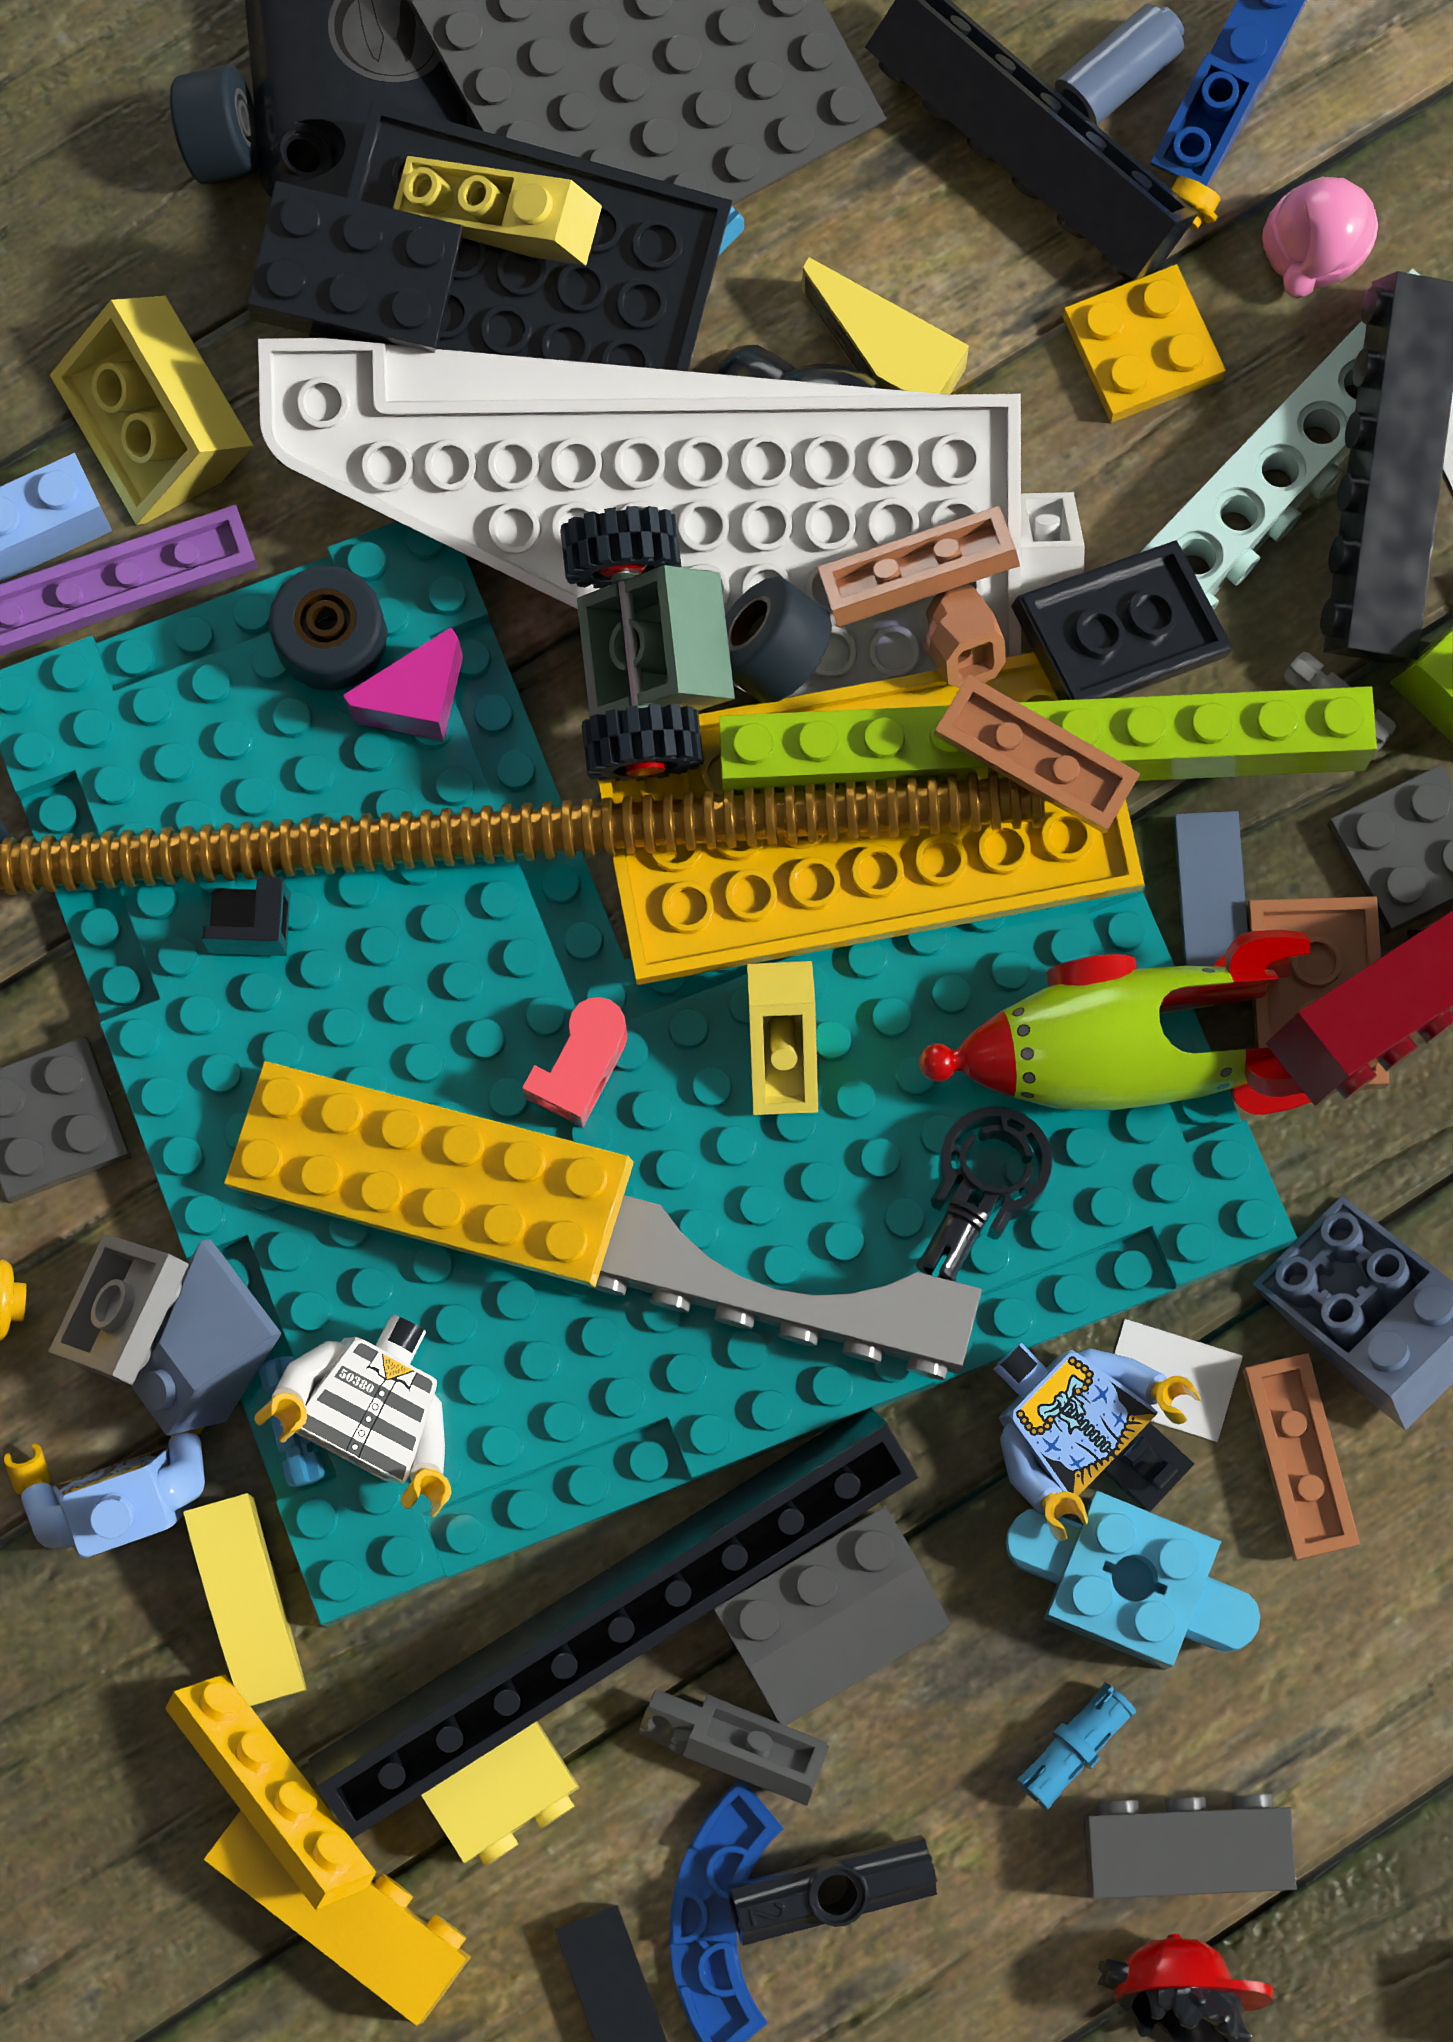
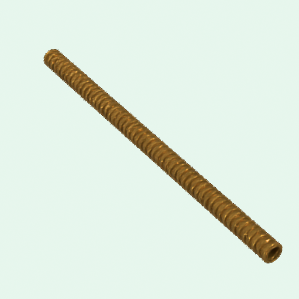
(513, 833)

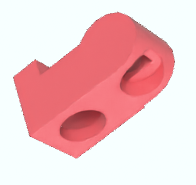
(584, 1064)

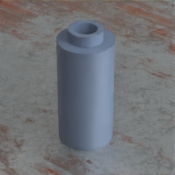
(1123, 62)

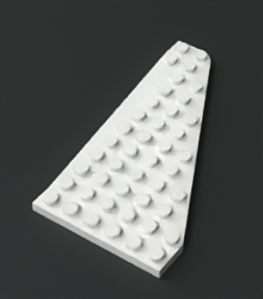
(752, 467)

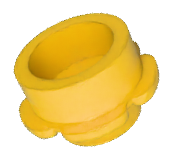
(1198, 197)

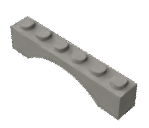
(910, 1319)

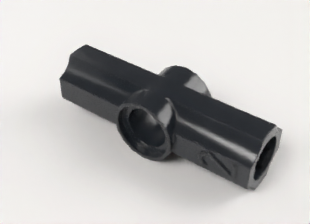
(789, 1898)

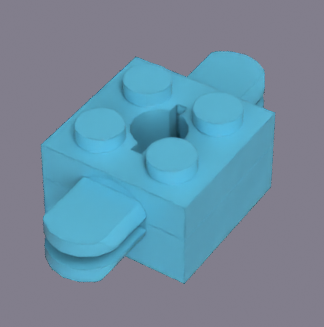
(1133, 1581)

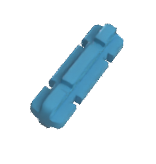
(302, 1463)

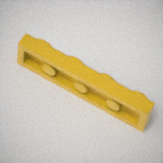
(270, 1791)

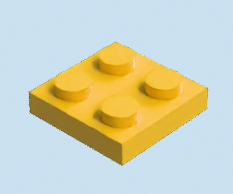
(1144, 343)

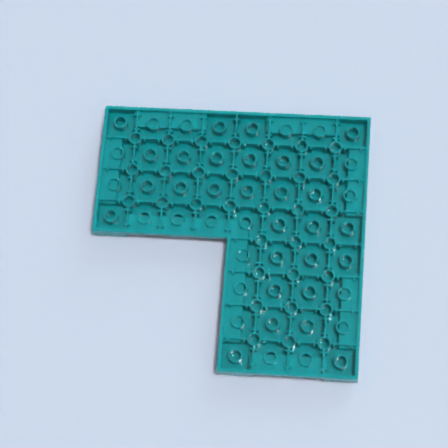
(469, 979)

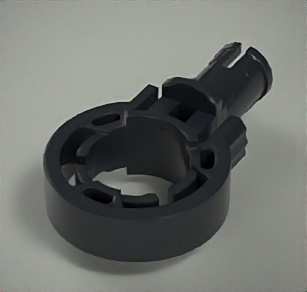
(962, 1219)

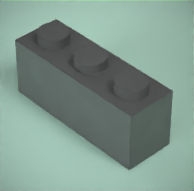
(1189, 1849)

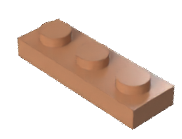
(919, 566)
(1036, 754)
(1301, 1457)

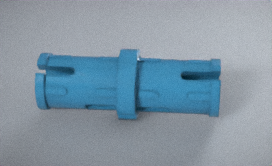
(1076, 1746)

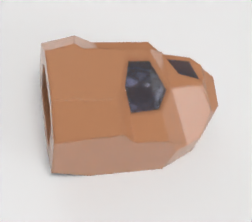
(963, 636)

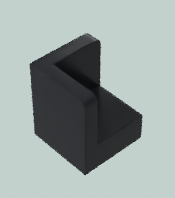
(249, 919)

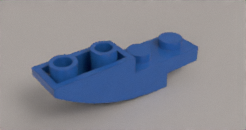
(1226, 88)

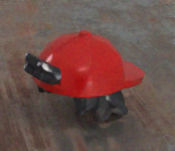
(1183, 1991)

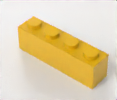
(364, 1933)

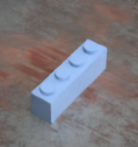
(47, 516)

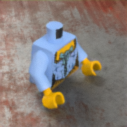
(1076, 1422)
(113, 1502)

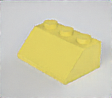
(150, 407)

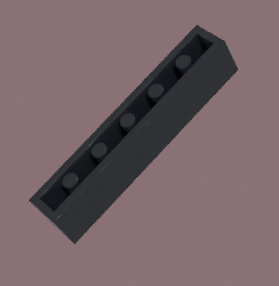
(1032, 134)
(1392, 471)

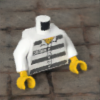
(369, 1409)

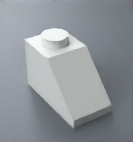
(1049, 539)

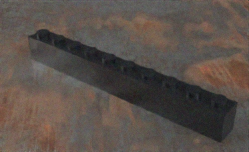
(610, 1620)

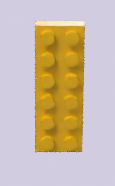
(430, 1173)

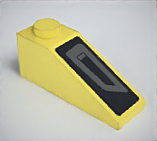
(883, 338)

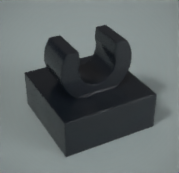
(1148, 1467)

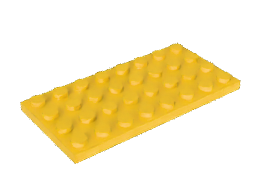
(789, 900)

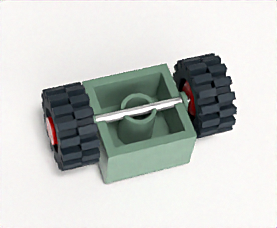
(648, 643)

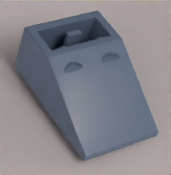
(1368, 1309)

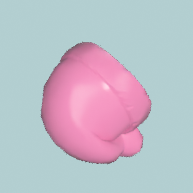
(1319, 234)

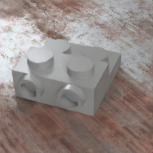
(119, 1309)

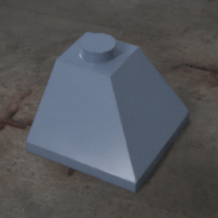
(205, 1347)

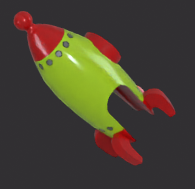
(1100, 1039)

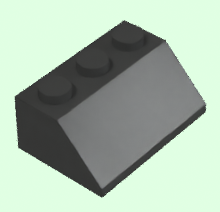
(833, 1616)

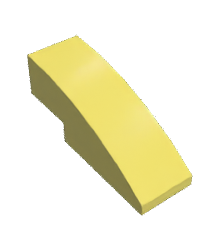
(245, 1599)

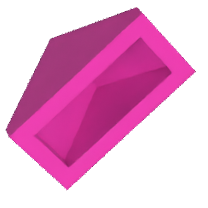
(413, 692)

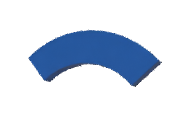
(702, 1922)

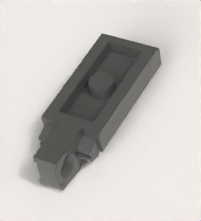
(737, 1743)

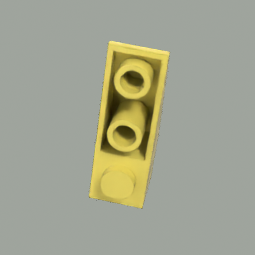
(503, 207)

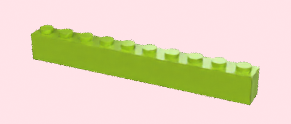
(1150, 734)

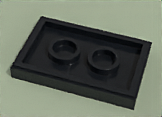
(1122, 626)

